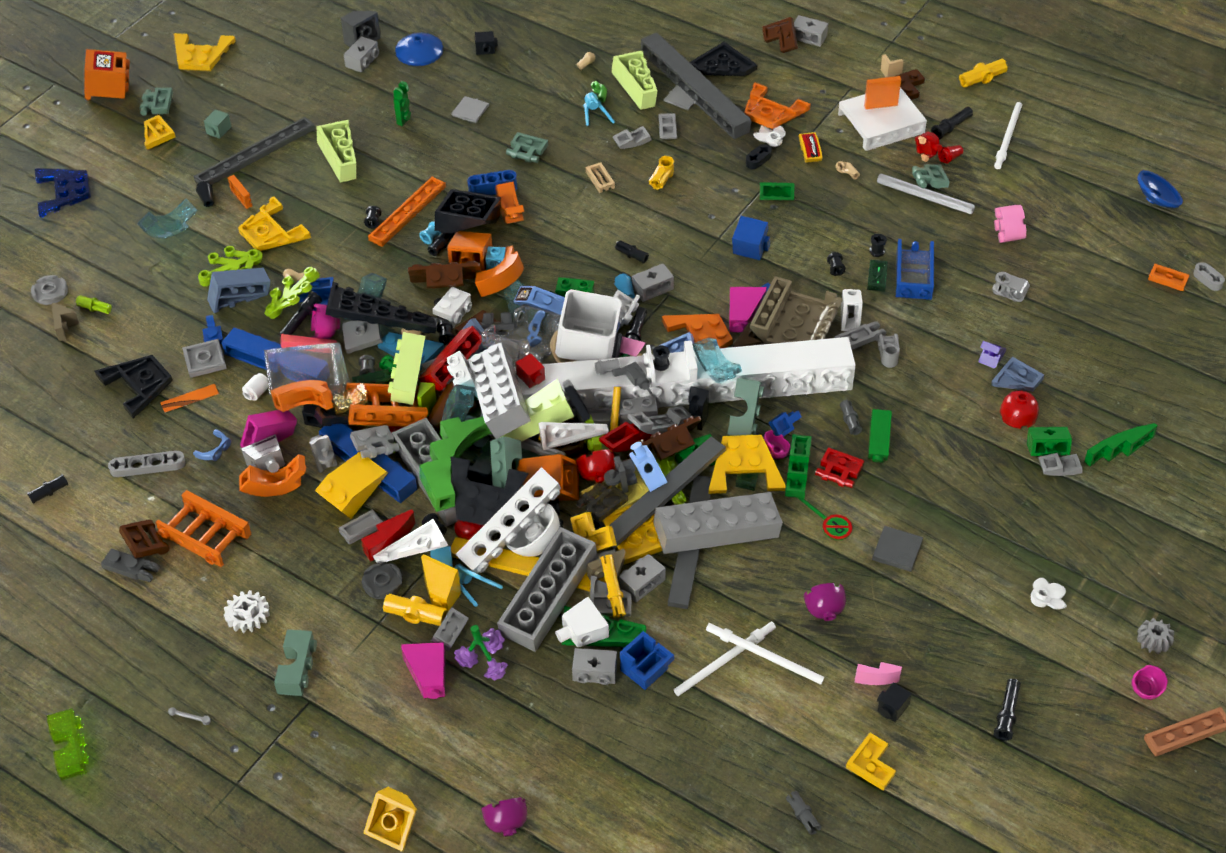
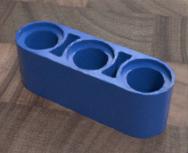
(486, 182)

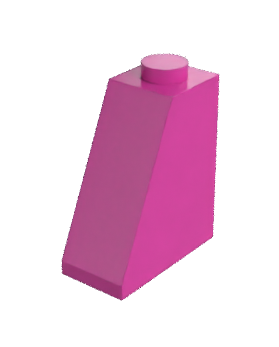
(743, 306)
(268, 424)
(427, 667)

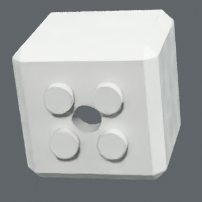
(587, 326)

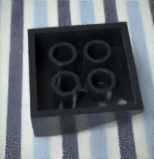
(466, 210)

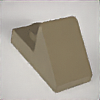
(62, 319)
(595, 567)

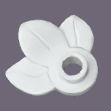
(771, 137)
(1048, 594)

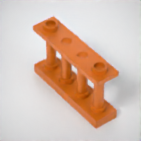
(384, 415)
(206, 511)

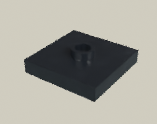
(575, 400)

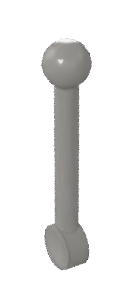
(205, 719)

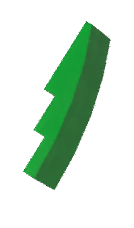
(1125, 442)
(798, 466)

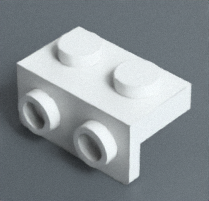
(453, 305)
(628, 305)

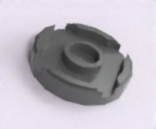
(382, 580)

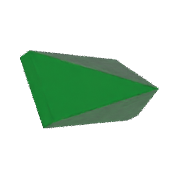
(777, 191)

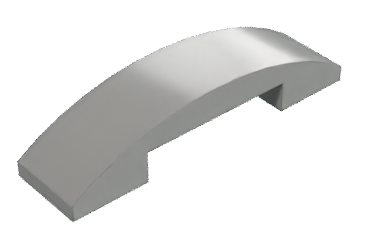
(660, 423)

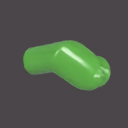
(599, 89)

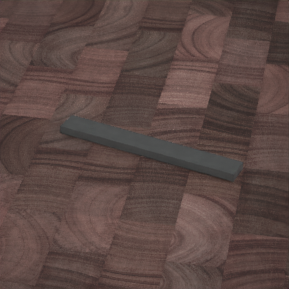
(255, 152)
(676, 481)
(687, 560)

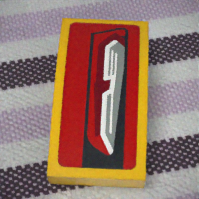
(810, 146)

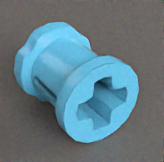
(429, 234)

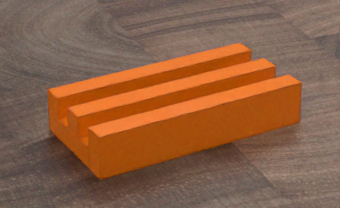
(240, 191)
(1168, 277)

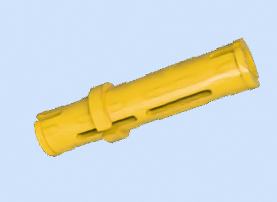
(614, 593)

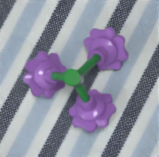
(489, 642)

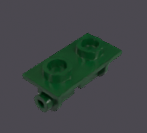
(377, 377)

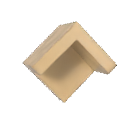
(891, 68)

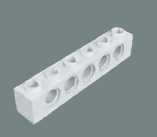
(511, 510)

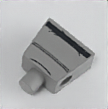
(264, 454)

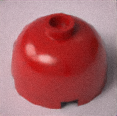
(1019, 409)
(596, 465)

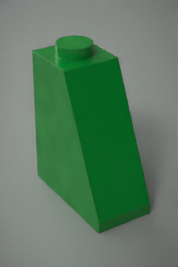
(879, 435)

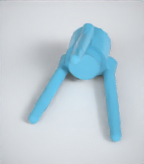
(592, 102)
(466, 575)

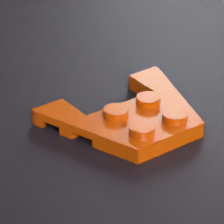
(769, 112)
(701, 327)

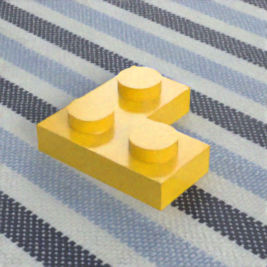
(584, 526)
(867, 765)

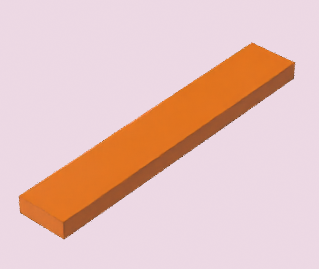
(406, 211)

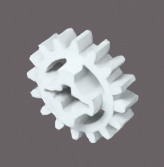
(246, 611)

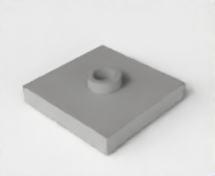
(360, 335)
(204, 358)

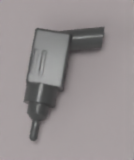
(634, 374)

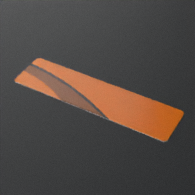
(189, 398)

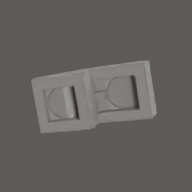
(667, 126)
(632, 139)
(1060, 466)

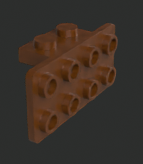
(444, 275)
(673, 440)

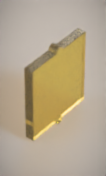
(354, 395)

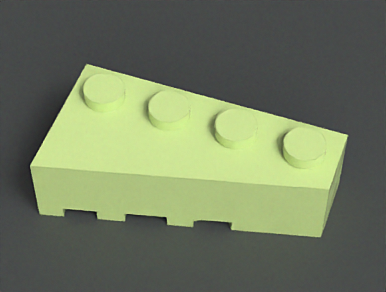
(635, 78)
(338, 149)
(407, 368)
(544, 406)

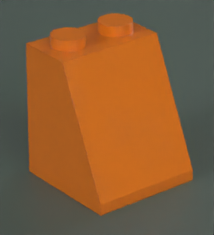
(469, 247)
(560, 468)

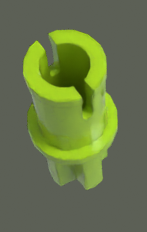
(93, 304)

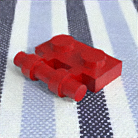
(842, 463)

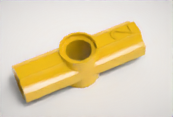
(983, 73)
(414, 609)

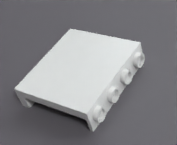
(884, 124)

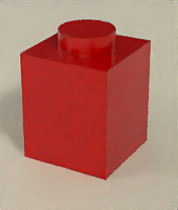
(530, 370)

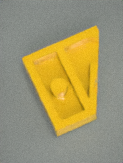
(157, 132)

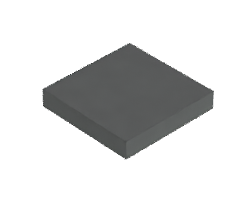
(897, 548)

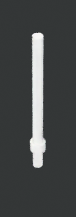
(1002, 154)
(727, 635)
(755, 637)

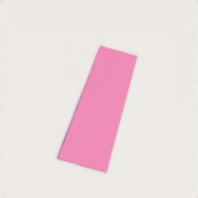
(631, 346)

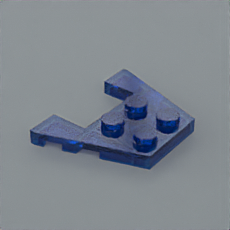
(70, 188)

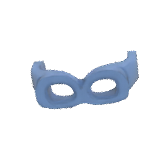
(536, 321)
(211, 455)

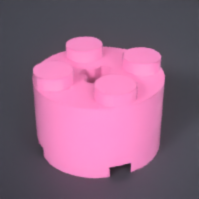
(1010, 223)

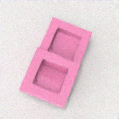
(884, 675)

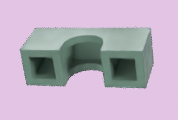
(749, 391)
(503, 453)
(293, 678)

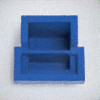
(750, 238)
(644, 660)

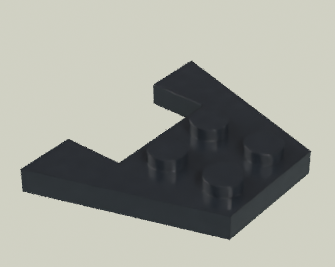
(143, 376)
(479, 501)

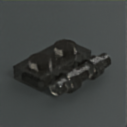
(604, 505)

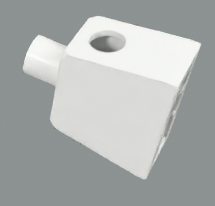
(851, 304)
(583, 624)

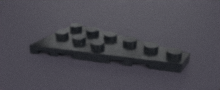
(375, 310)

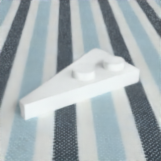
(560, 434)
(421, 540)

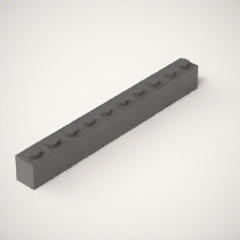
(698, 87)

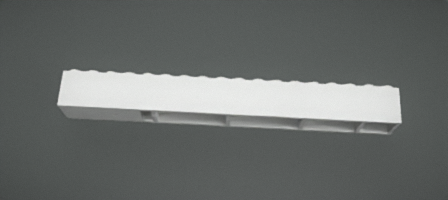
(781, 368)

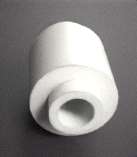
(255, 387)

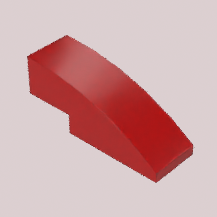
(623, 437)
(388, 533)

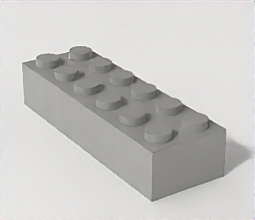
(498, 390)
(415, 450)
(717, 522)
(547, 589)

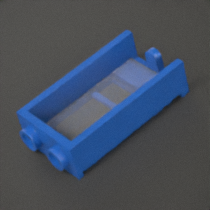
(914, 272)

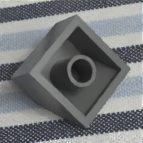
(360, 24)

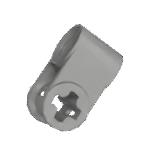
(1012, 287)
(889, 350)

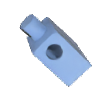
(647, 466)

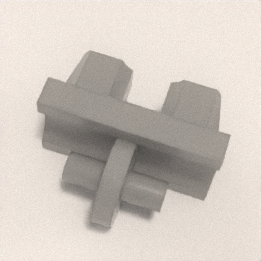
(322, 452)

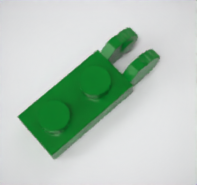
(401, 103)

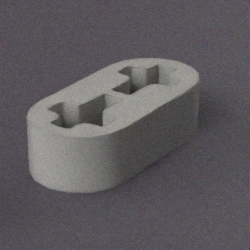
(1209, 276)

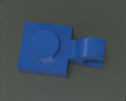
(212, 332)
(783, 422)

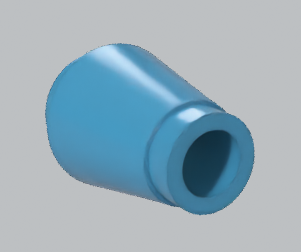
(624, 284)

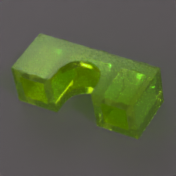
(71, 759)

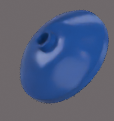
(419, 49)
(1158, 190)

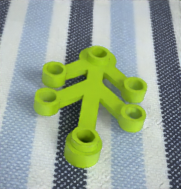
(250, 258)
(290, 293)

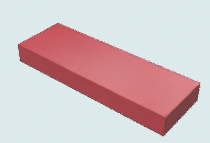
(292, 341)

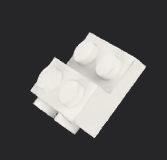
(460, 370)

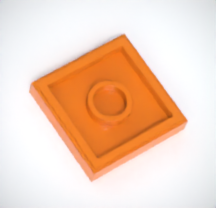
(882, 92)

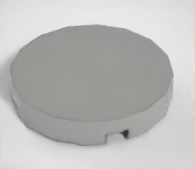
(49, 290)

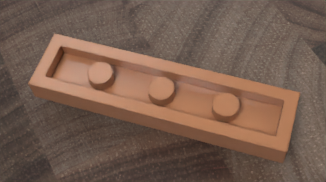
(1186, 731)

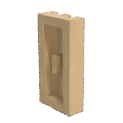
(603, 185)

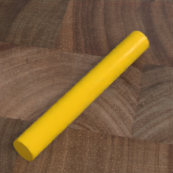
(615, 407)

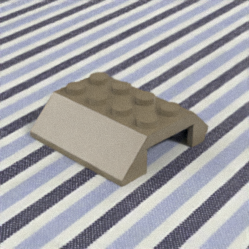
(793, 316)

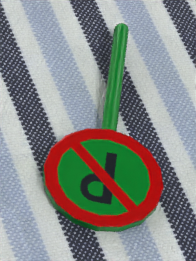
(834, 526)

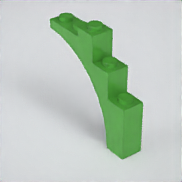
(436, 474)

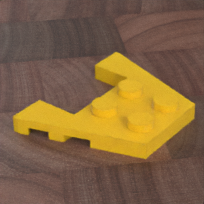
(200, 56)
(265, 233)
(745, 455)

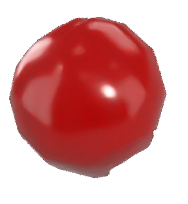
(466, 530)

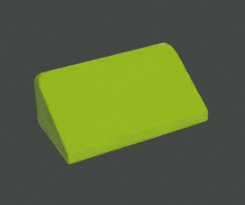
(426, 395)

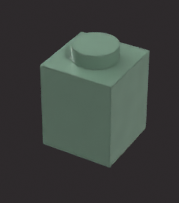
(217, 123)

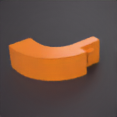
(510, 207)
(502, 275)
(302, 393)
(266, 484)

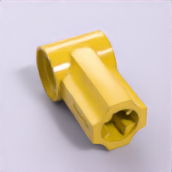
(662, 173)

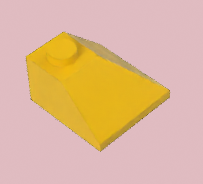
(441, 582)
(391, 818)

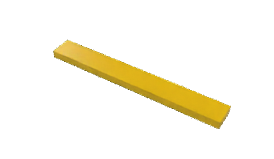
(514, 563)

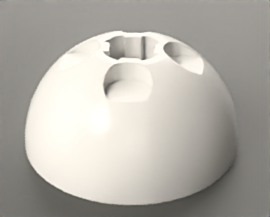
(537, 536)

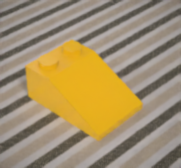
(351, 484)

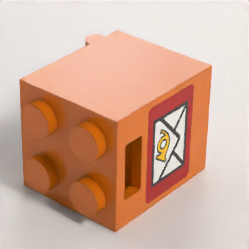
(106, 74)

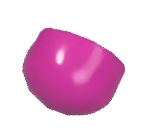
(777, 445)
(1149, 682)

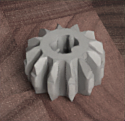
(1155, 636)

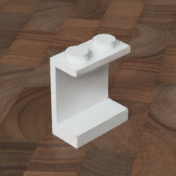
(681, 367)

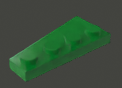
(620, 633)

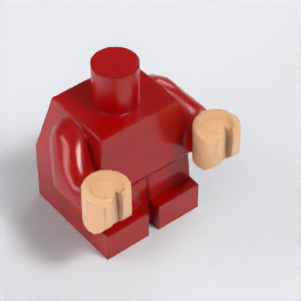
(927, 144)

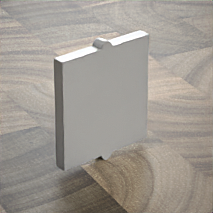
(680, 98)
(470, 109)

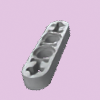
(146, 460)

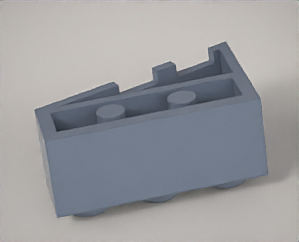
(236, 286)

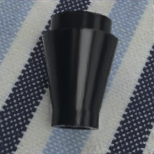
(205, 192)

